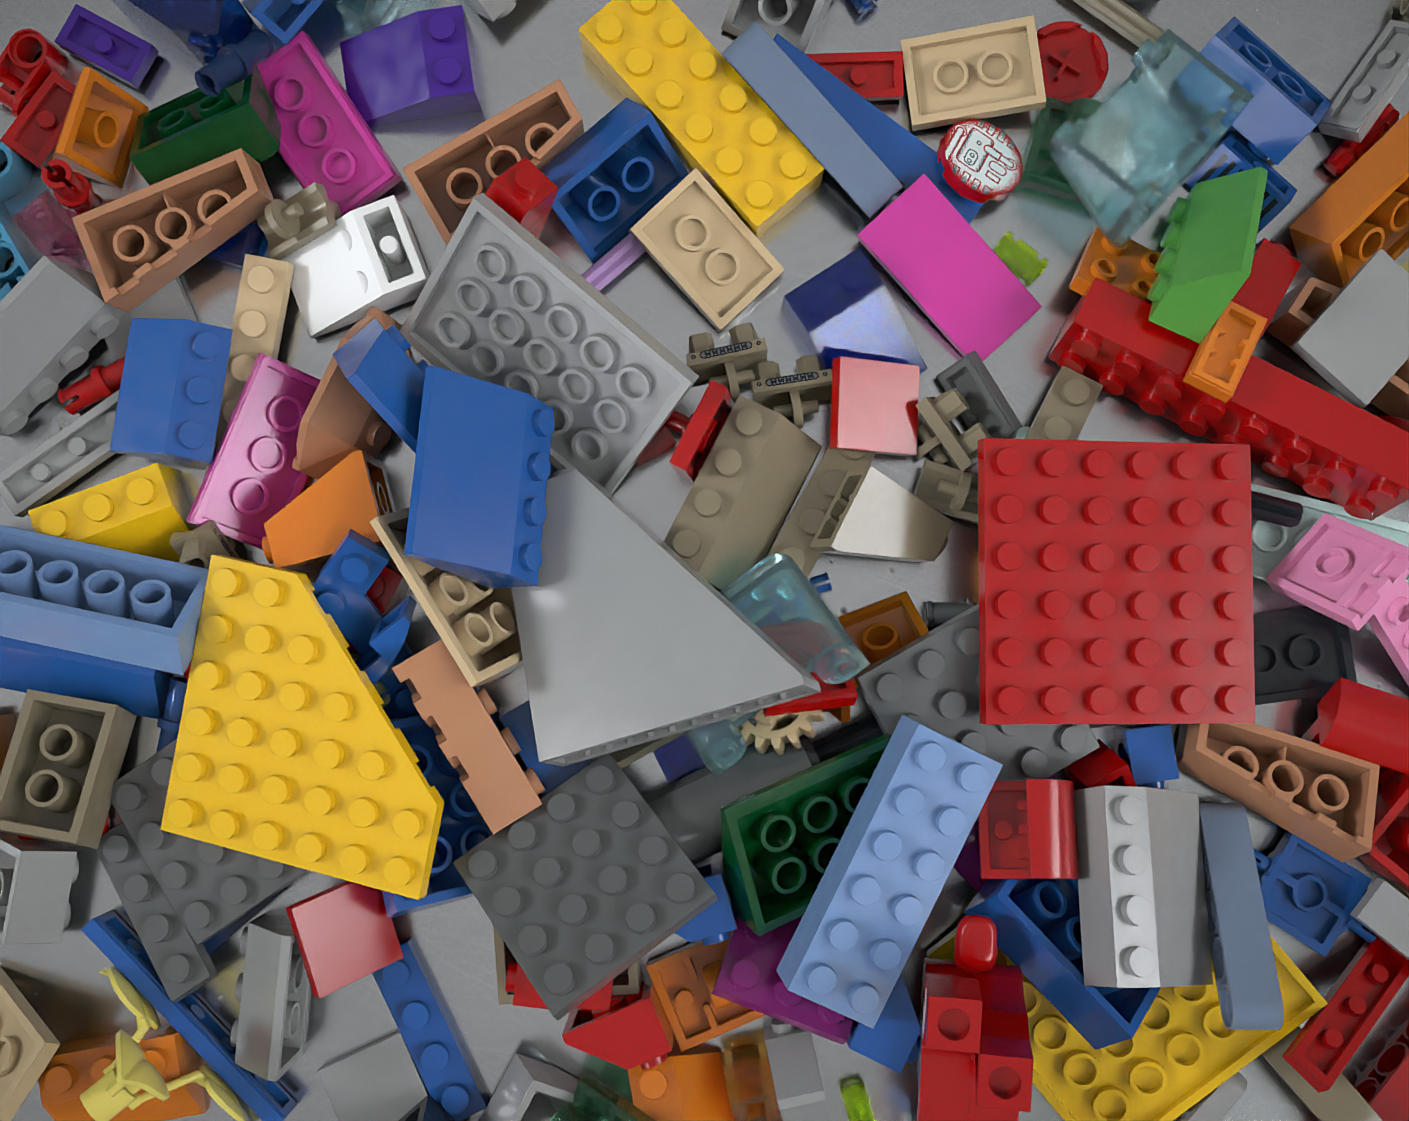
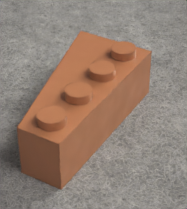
(471, 736)
(1287, 780)

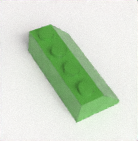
(1207, 252)

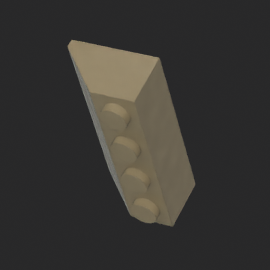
(742, 493)

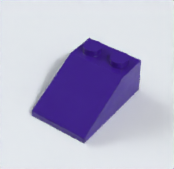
(413, 68)

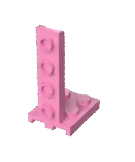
(1352, 580)

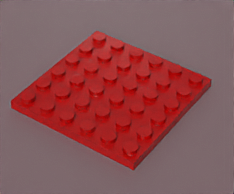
(1115, 582)

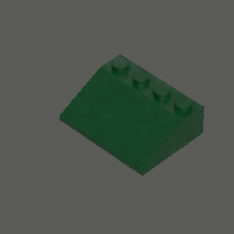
(787, 833)

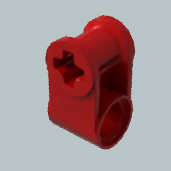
(20, 72)

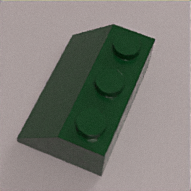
(204, 128)

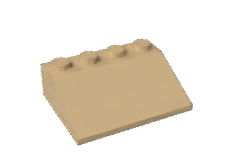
(469, 617)

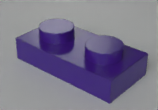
(106, 46)

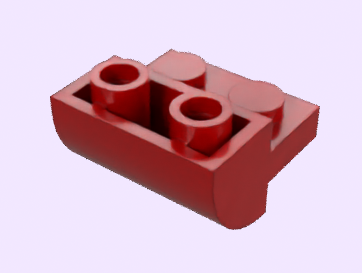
(1364, 726)
(1029, 831)

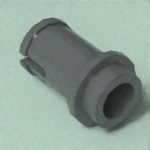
(940, 612)

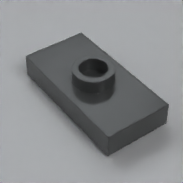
(982, 395)

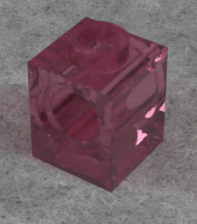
(50, 227)

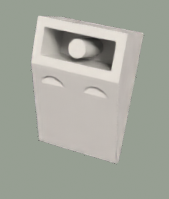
(356, 266)

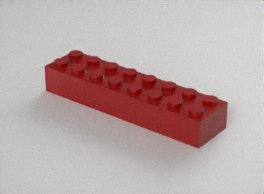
(1287, 422)

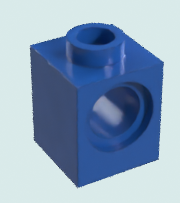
(1148, 753)

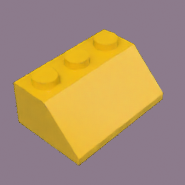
(122, 514)

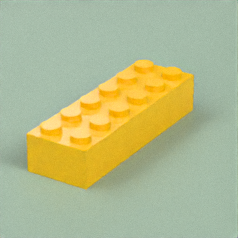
(702, 108)

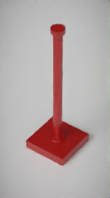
(699, 430)

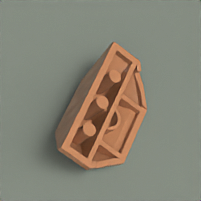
(339, 416)

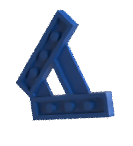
(342, 593)

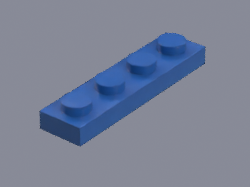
(430, 1035)

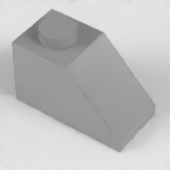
(793, 1065)

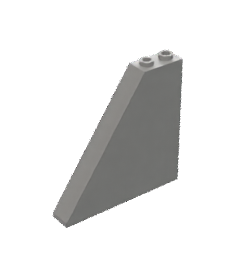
(631, 637)

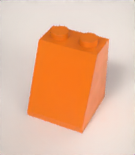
(319, 518)

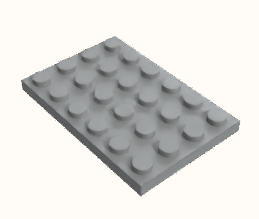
(533, 324)

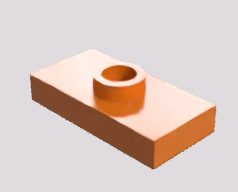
(1225, 352)

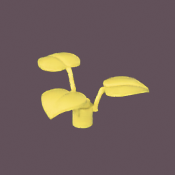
(133, 1071)

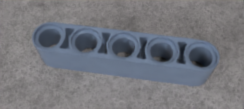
(812, 119)
(1238, 922)

